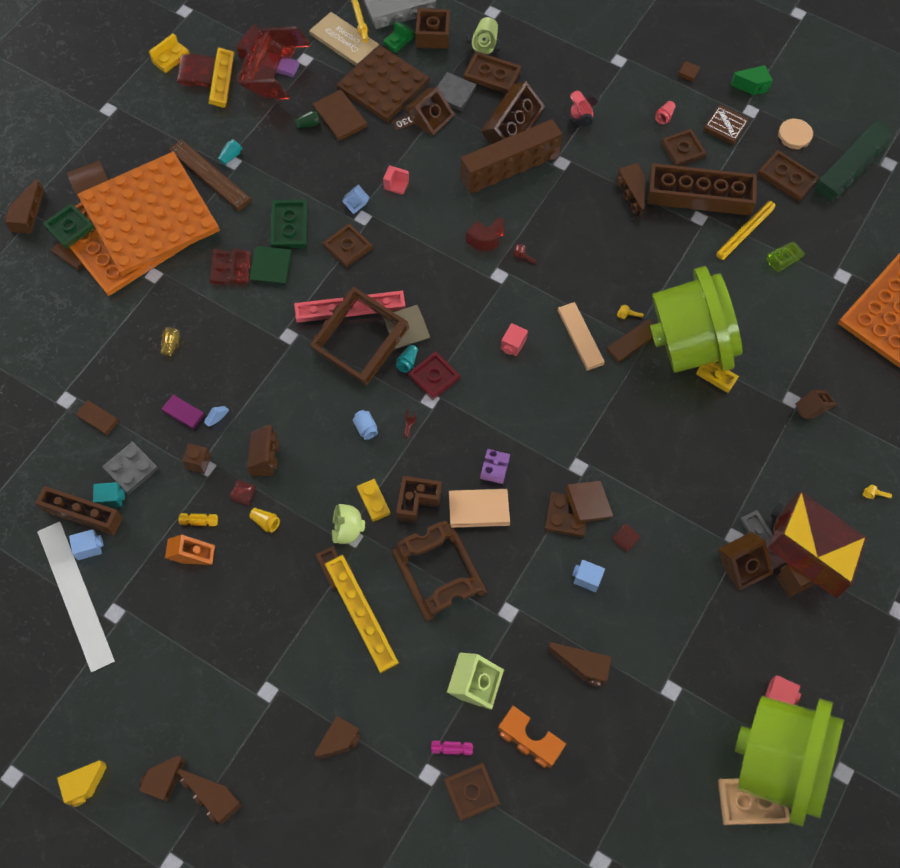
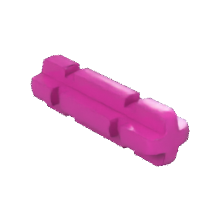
(451, 748)

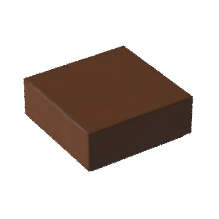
(689, 71)

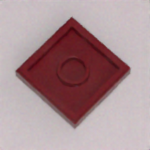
(434, 375)

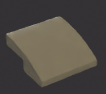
(417, 327)

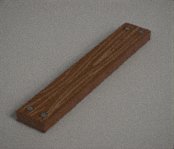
(210, 175)

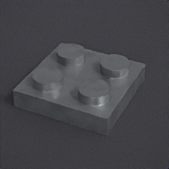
(130, 467)

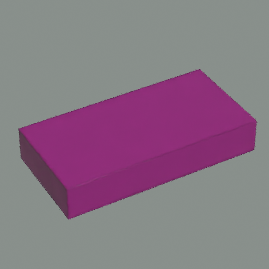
(183, 412)

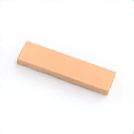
(581, 336)

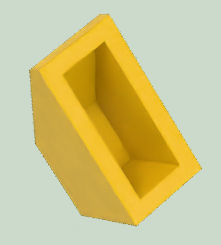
(81, 783)

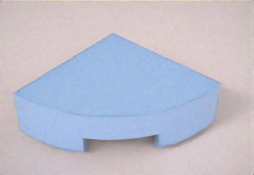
(215, 415)

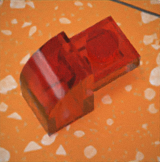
(485, 238)

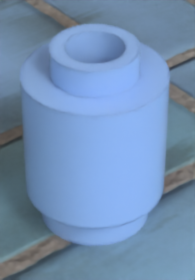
(365, 424)

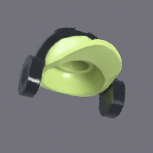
(485, 36)

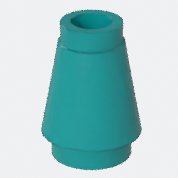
(229, 152)
(406, 360)

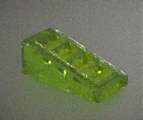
(777, 264)

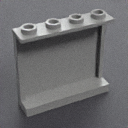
(389, 11)

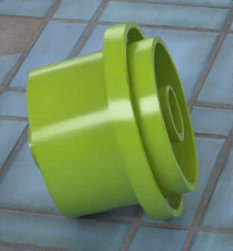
(697, 323)
(790, 755)

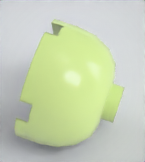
(347, 524)

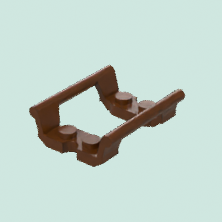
(443, 595)

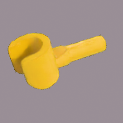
(625, 310)
(871, 491)

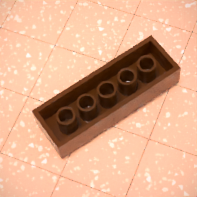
(510, 156)
(701, 189)

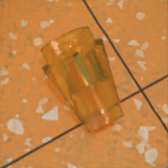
(169, 340)

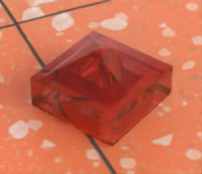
(242, 492)

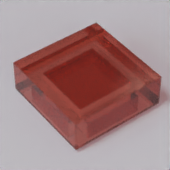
(626, 537)

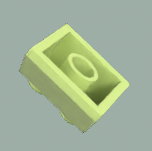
(475, 680)

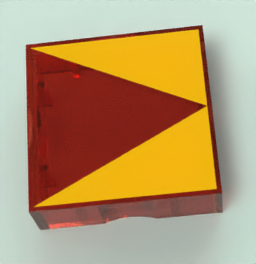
(818, 544)

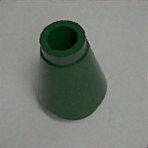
(308, 119)

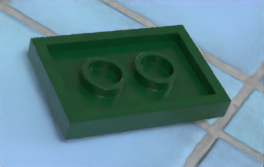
(289, 224)

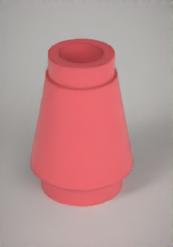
(665, 113)

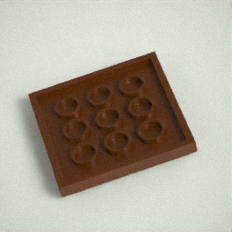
(383, 83)

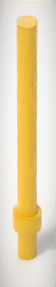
(362, 27)

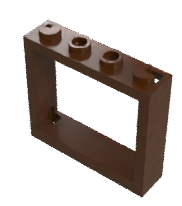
(383, 352)

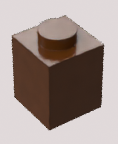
(196, 458)

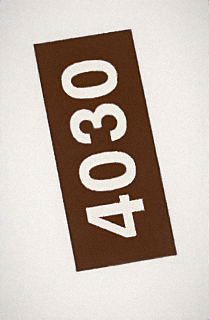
(402, 122)

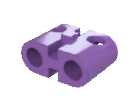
(495, 466)

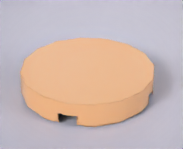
(795, 133)

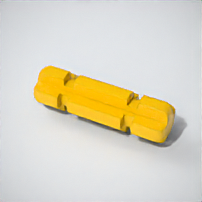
(198, 519)

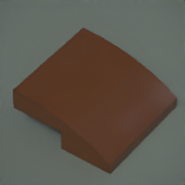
(87, 177)

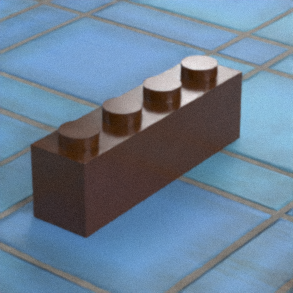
(79, 510)

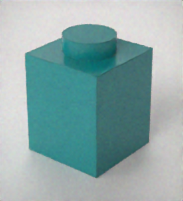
(109, 494)

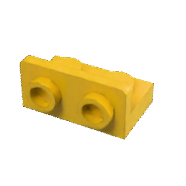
(167, 53)

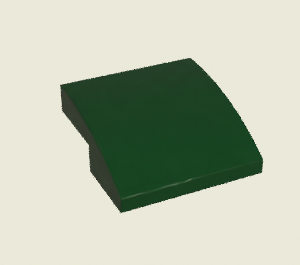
(270, 265)

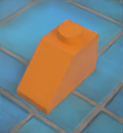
(189, 550)

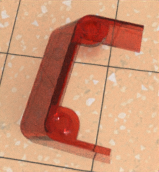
(263, 59)

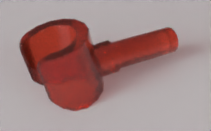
(520, 252)
(409, 421)

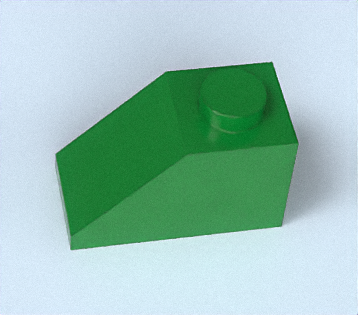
(752, 80)

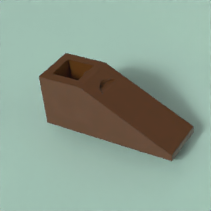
(632, 182)
(215, 797)

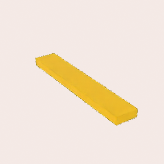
(361, 614)

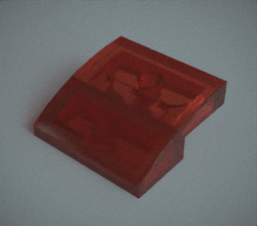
(196, 70)
(229, 267)

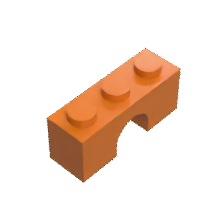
(544, 750)

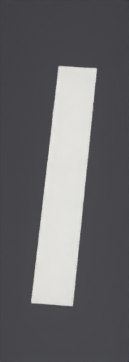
(76, 597)

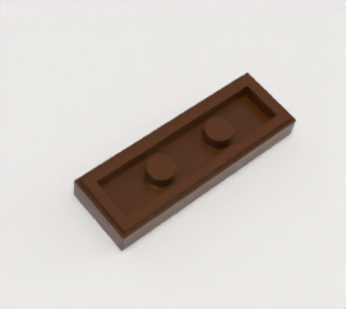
(631, 341)

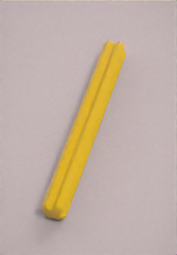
(745, 230)

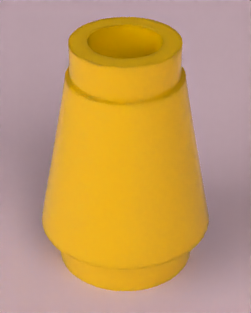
(266, 520)

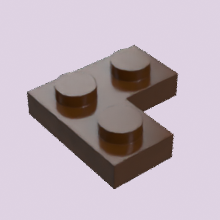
(559, 520)

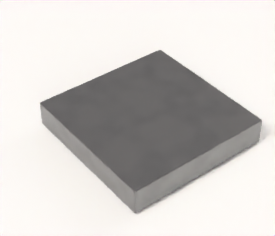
(456, 90)

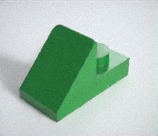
(399, 38)

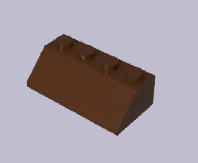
(514, 114)

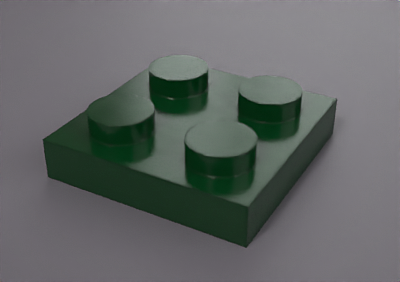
(68, 226)

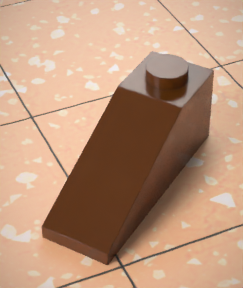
(24, 209)
(586, 664)

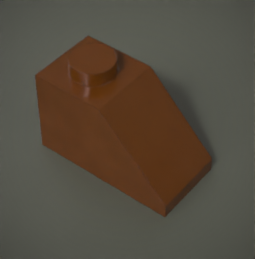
(815, 404)
(338, 739)
(162, 778)

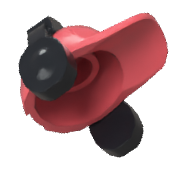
(581, 110)

